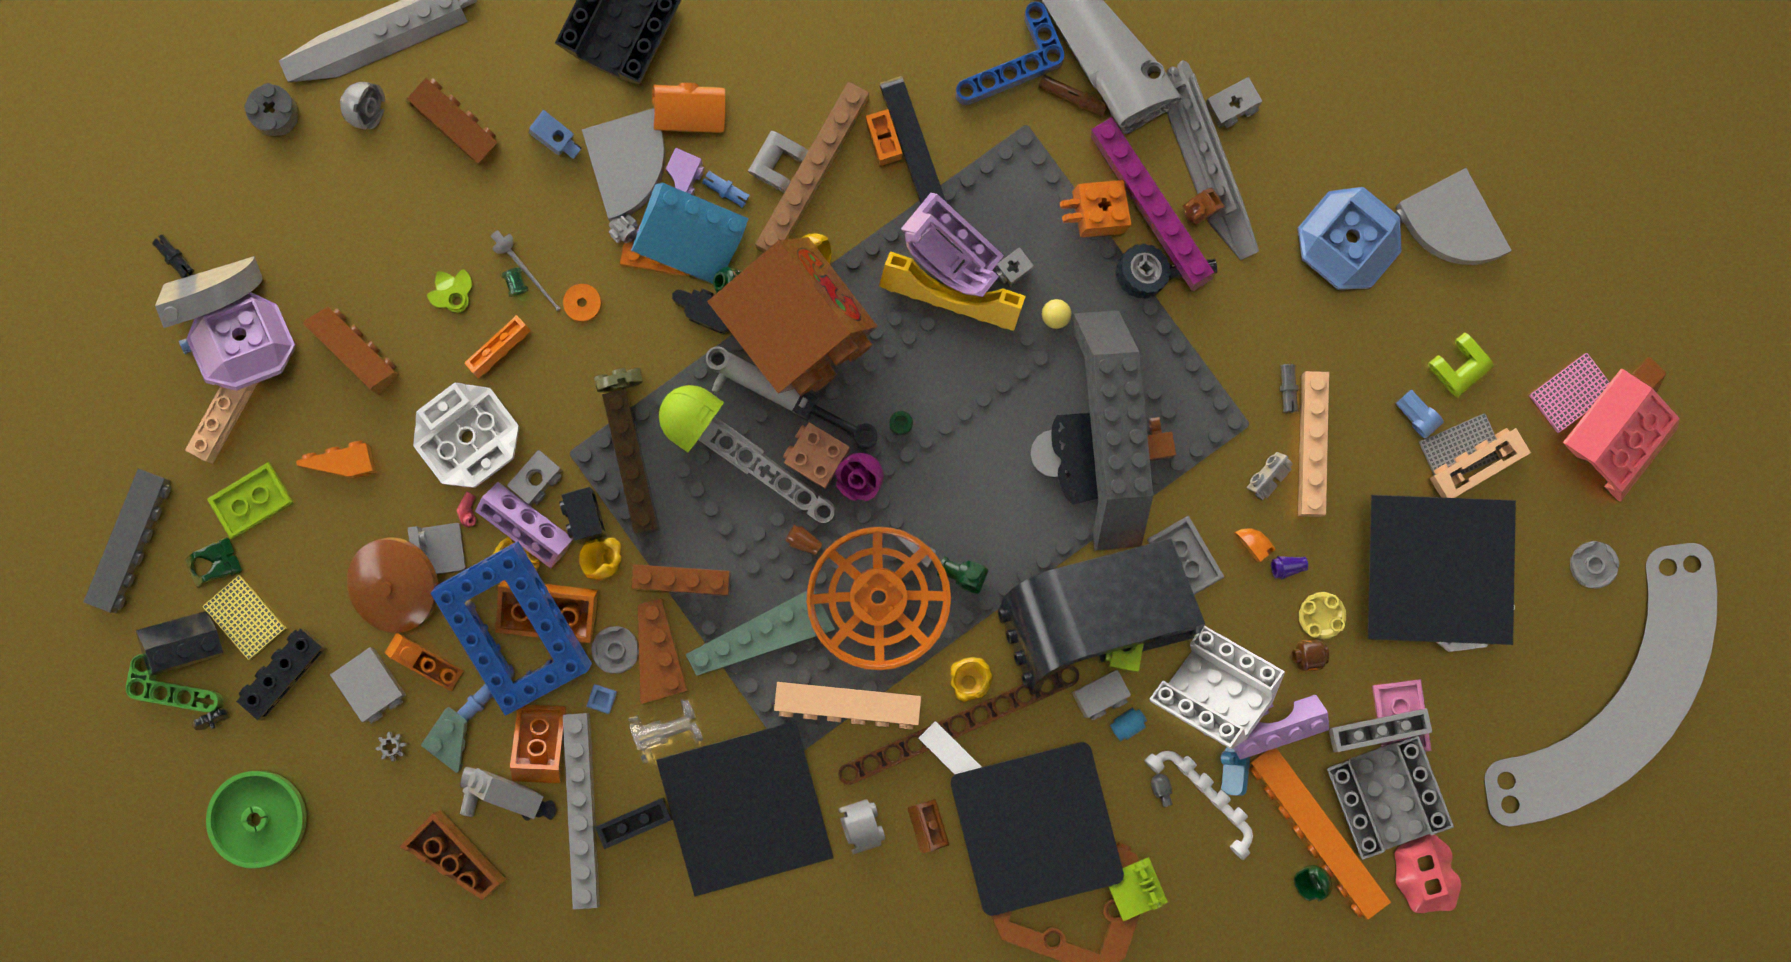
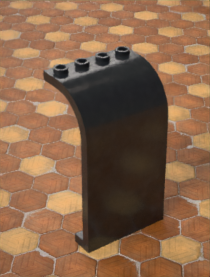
(1097, 609)

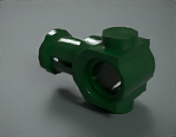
(968, 575)

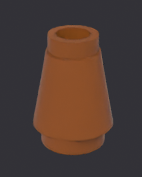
(803, 540)

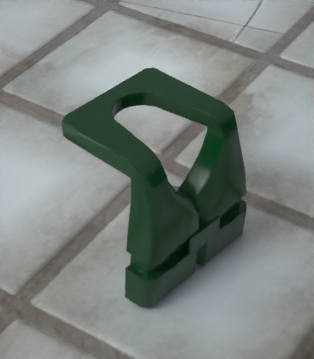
(222, 561)

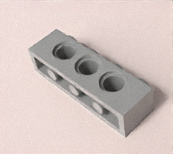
(1380, 730)

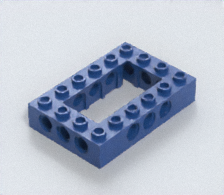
(517, 570)

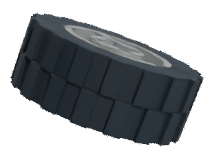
(1134, 280)

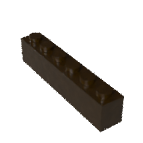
(631, 462)

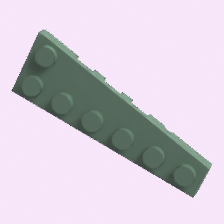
(767, 632)

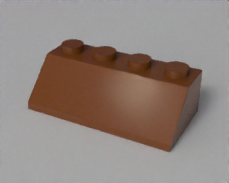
(351, 349)

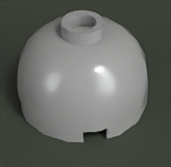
(362, 105)

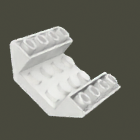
(1220, 689)

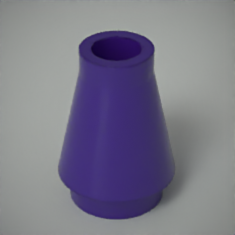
(1287, 566)

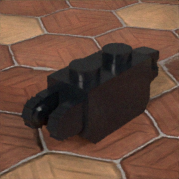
(699, 310)

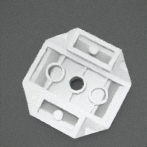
(441, 430)

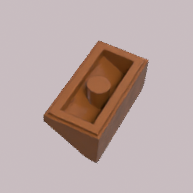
(928, 826)

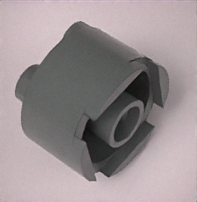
(268, 97)

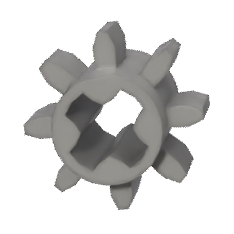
(623, 228)
(396, 751)

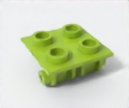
(1138, 890)

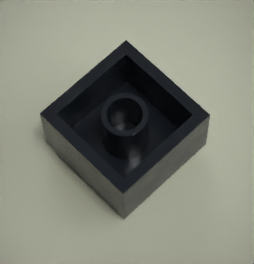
(583, 515)

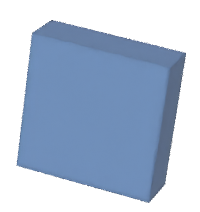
(601, 699)

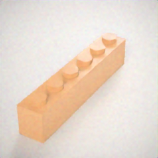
(1313, 444)
(847, 703)

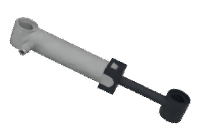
(803, 406)

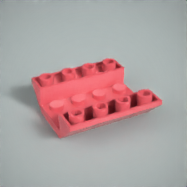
(1623, 432)

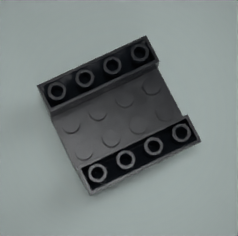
(617, 34)

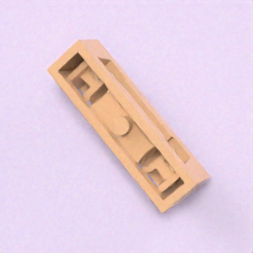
(218, 422)
(1512, 444)

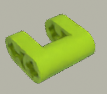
(1469, 373)

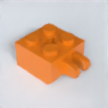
(1099, 209)

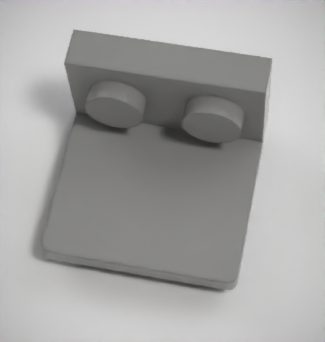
(441, 545)

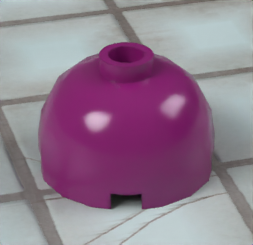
(859, 476)

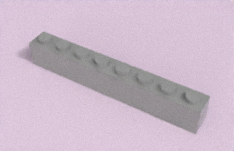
(581, 811)

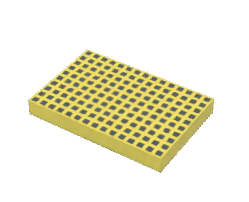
(244, 617)

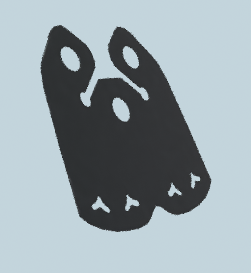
(1076, 456)

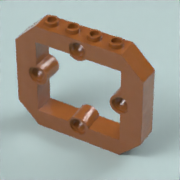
(1113, 947)

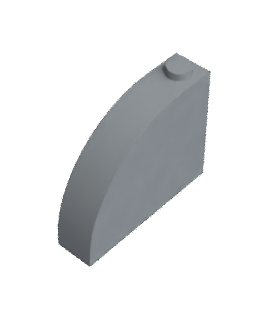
(626, 161)
(1454, 222)
(207, 291)

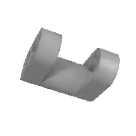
(769, 155)

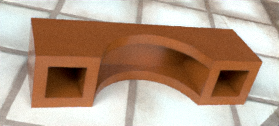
(681, 580)

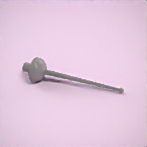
(504, 245)

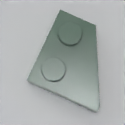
(447, 739)

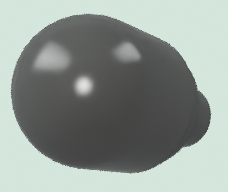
(1162, 789)

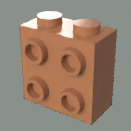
(815, 455)

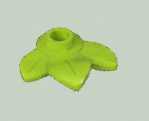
(450, 288)

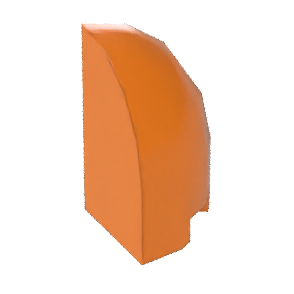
(1256, 543)

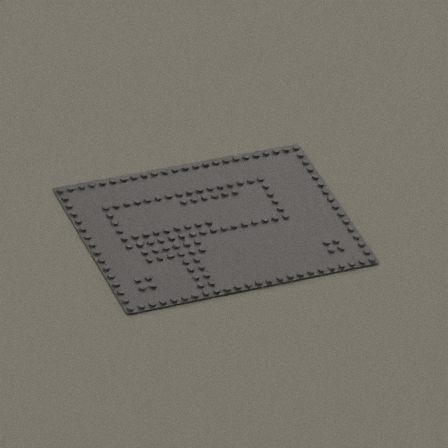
(959, 473)

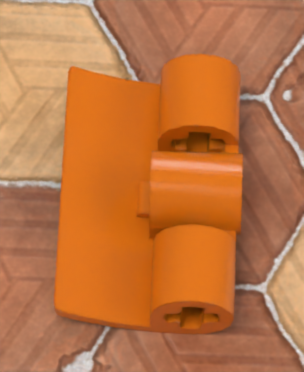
(688, 108)

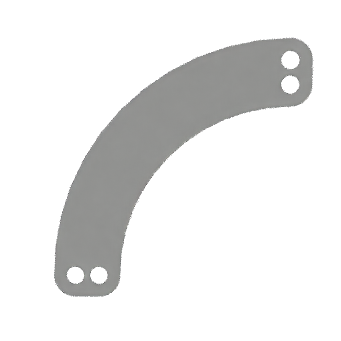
(1642, 712)

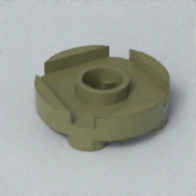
(618, 379)

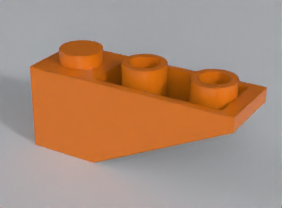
(346, 462)
(423, 661)

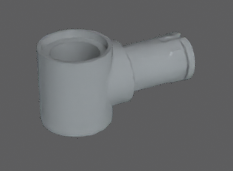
(469, 800)

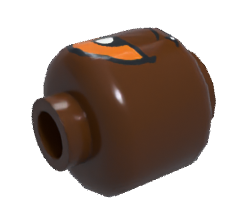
(1310, 655)

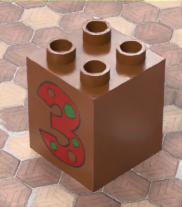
(794, 316)

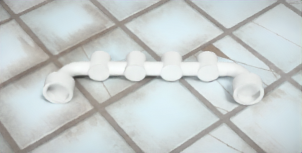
(1220, 799)

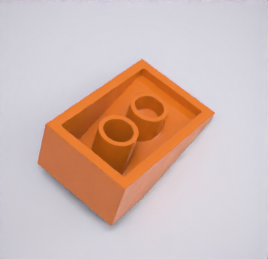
(538, 744)

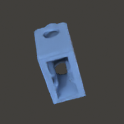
(544, 130)

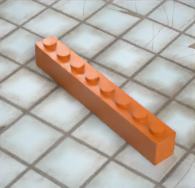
(1319, 832)

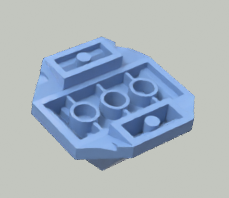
(1333, 256)

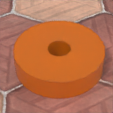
(574, 295)

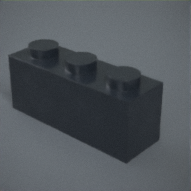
(634, 823)

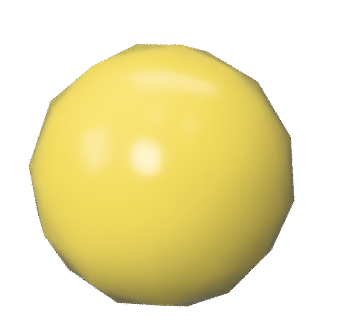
(1056, 314)

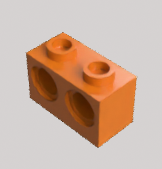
(884, 137)

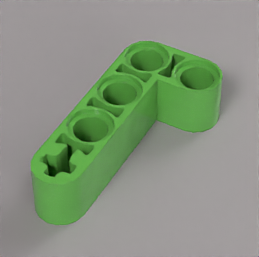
(174, 691)

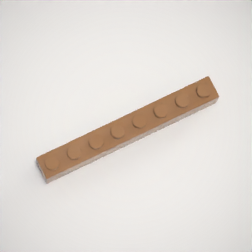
(814, 166)

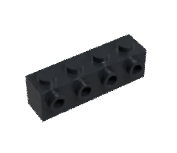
(281, 674)

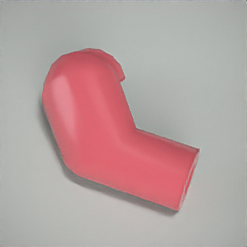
(465, 511)

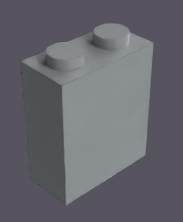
(368, 685)
(504, 793)

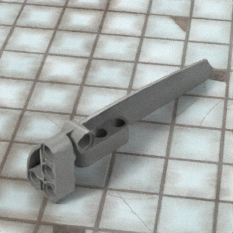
(1114, 62)

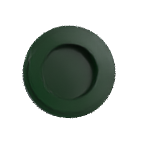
(901, 423)

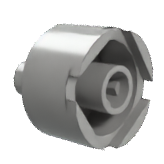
(861, 826)

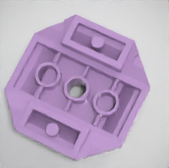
(247, 361)

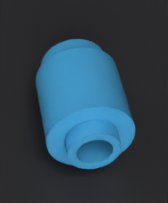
(1128, 724)

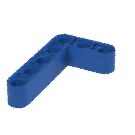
(1017, 65)

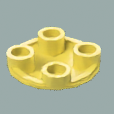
(1322, 615)

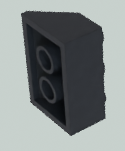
(179, 643)

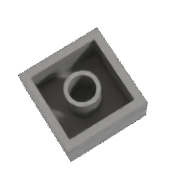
(1101, 694)

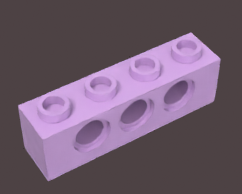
(524, 524)

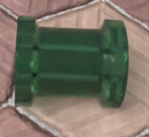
(514, 282)

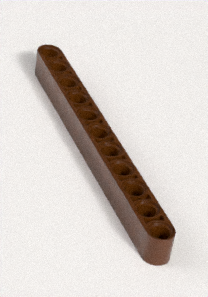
(971, 724)

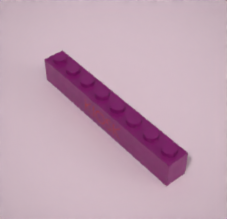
(1152, 204)

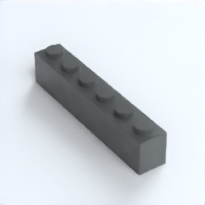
(127, 541)

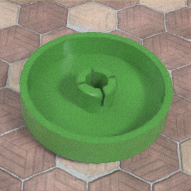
(231, 815)

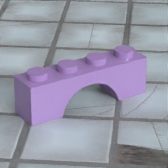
(684, 170)
(1306, 720)

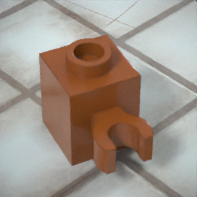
(1203, 206)
(1160, 444)

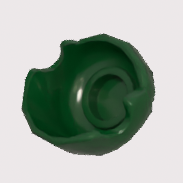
(1313, 883)

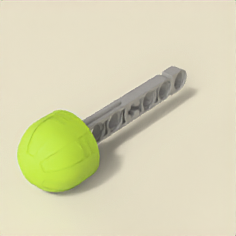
(690, 416)

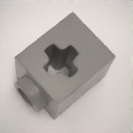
(1015, 258)

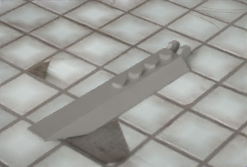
(372, 38)
(1208, 161)

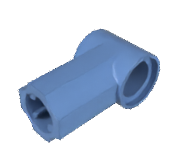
(1423, 419)

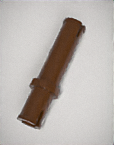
(1073, 95)

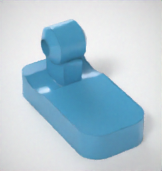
(1234, 773)

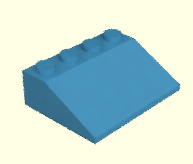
(688, 232)

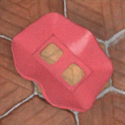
(1412, 880)

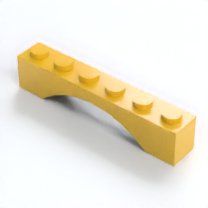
(907, 278)

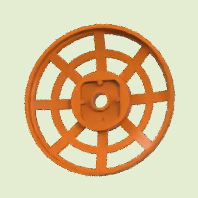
(885, 611)

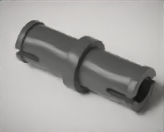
(1289, 388)

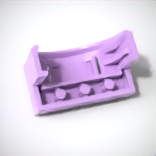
(941, 257)

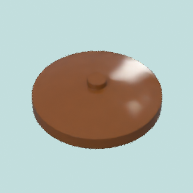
(392, 584)

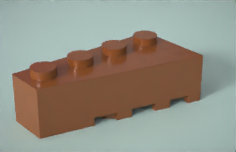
(451, 120)
(658, 656)
(453, 855)

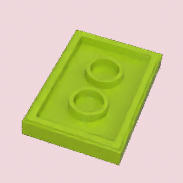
(250, 500)

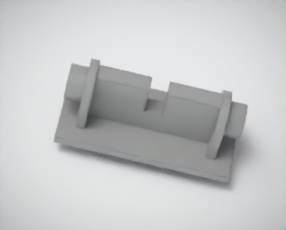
(1262, 482)

